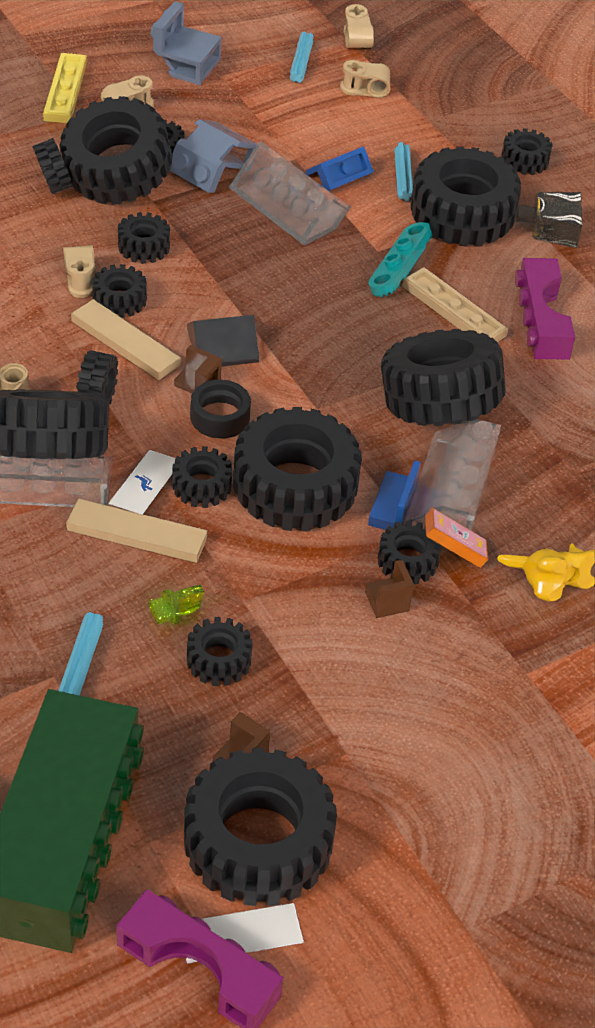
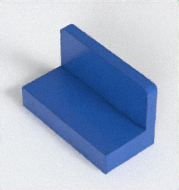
(343, 168)
(394, 498)

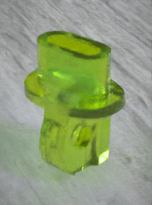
(177, 603)

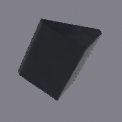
(228, 338)

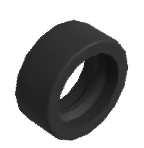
(220, 425)

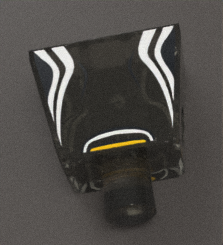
(554, 217)

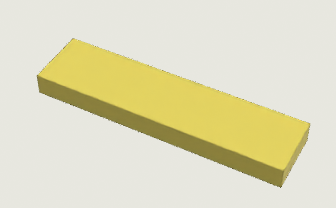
(65, 88)

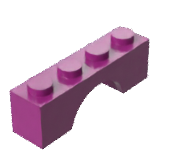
(548, 331)
(160, 931)

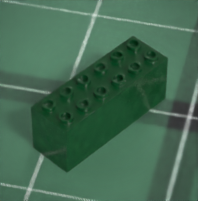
(63, 816)

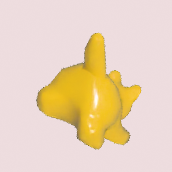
(552, 570)

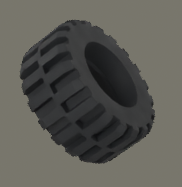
(110, 125)
(465, 195)
(443, 377)
(53, 424)
(296, 498)
(252, 869)

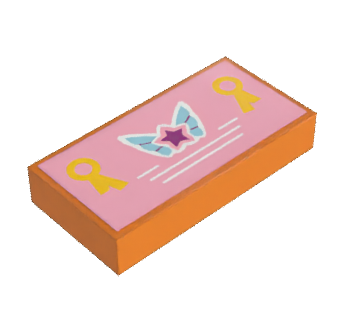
(456, 537)

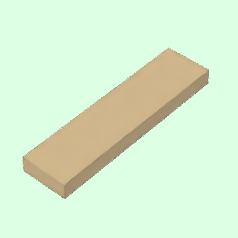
(452, 304)
(126, 339)
(137, 530)

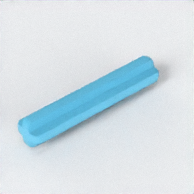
(301, 57)
(403, 171)
(82, 654)

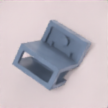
(184, 49)
(206, 154)

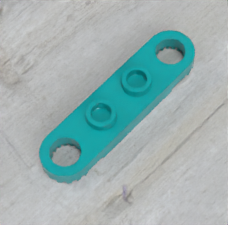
(400, 259)

